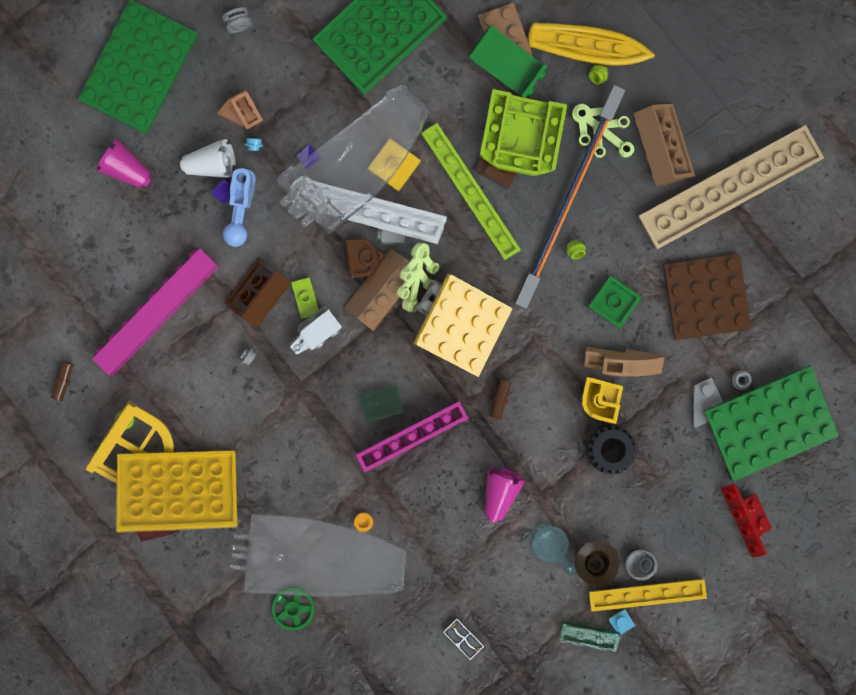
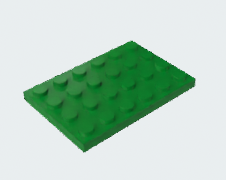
(376, 36)
(138, 66)
(771, 423)

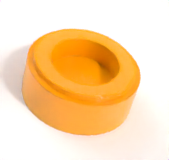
(363, 521)

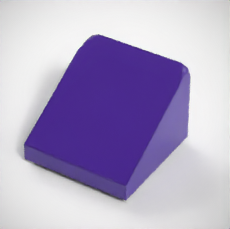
(222, 191)

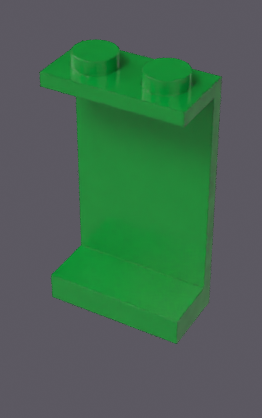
(507, 62)

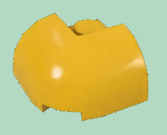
(602, 400)

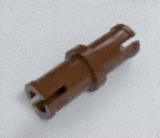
(62, 381)
(500, 399)

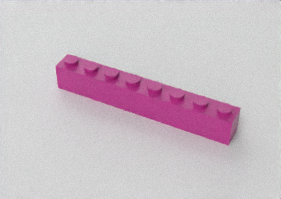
(155, 312)

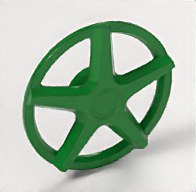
(292, 609)

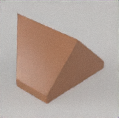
(241, 110)

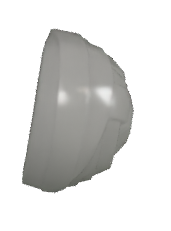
(641, 564)

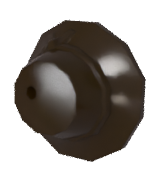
(602, 557)

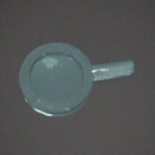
(551, 545)

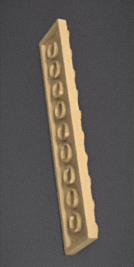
(730, 187)

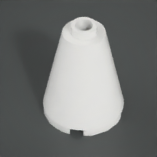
(211, 160)

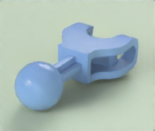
(240, 196)

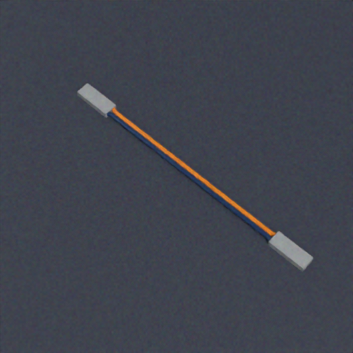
(608, 114)

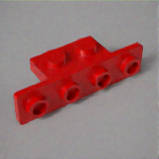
(748, 517)

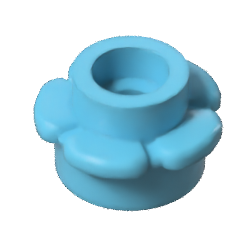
(253, 143)

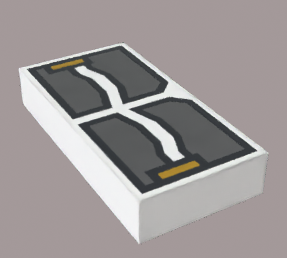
(463, 638)

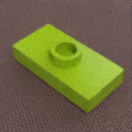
(305, 297)

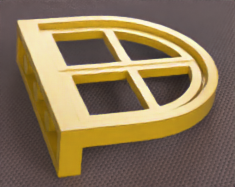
(114, 436)

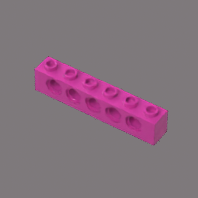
(412, 436)

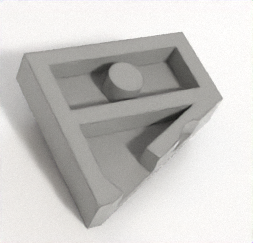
(705, 396)

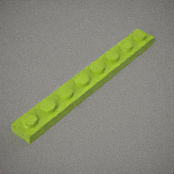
(470, 191)

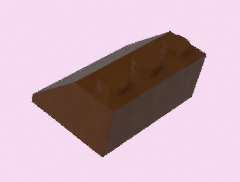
(257, 292)

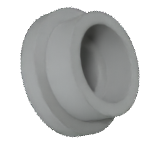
(247, 356)
(747, 380)

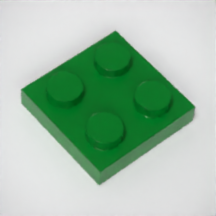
(614, 302)

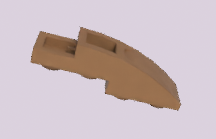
(624, 364)

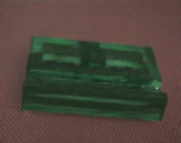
(381, 404)

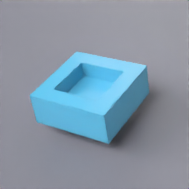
(621, 621)

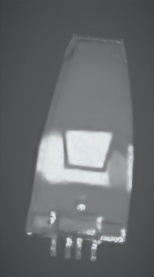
(355, 162)
(317, 559)

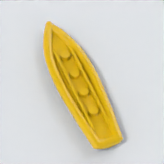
(587, 44)

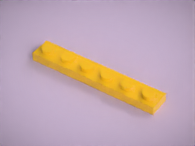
(647, 594)

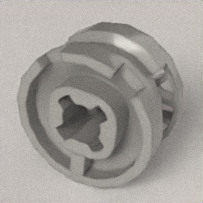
(237, 20)

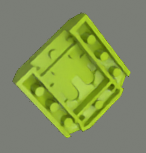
(522, 134)

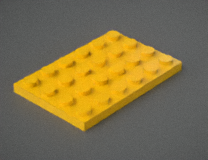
(176, 491)

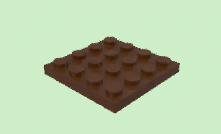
(707, 297)

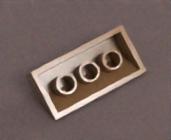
(664, 144)
(379, 291)

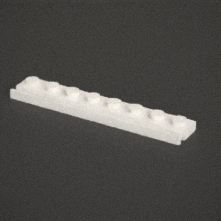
(401, 220)

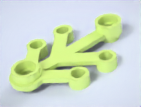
(607, 134)
(420, 254)

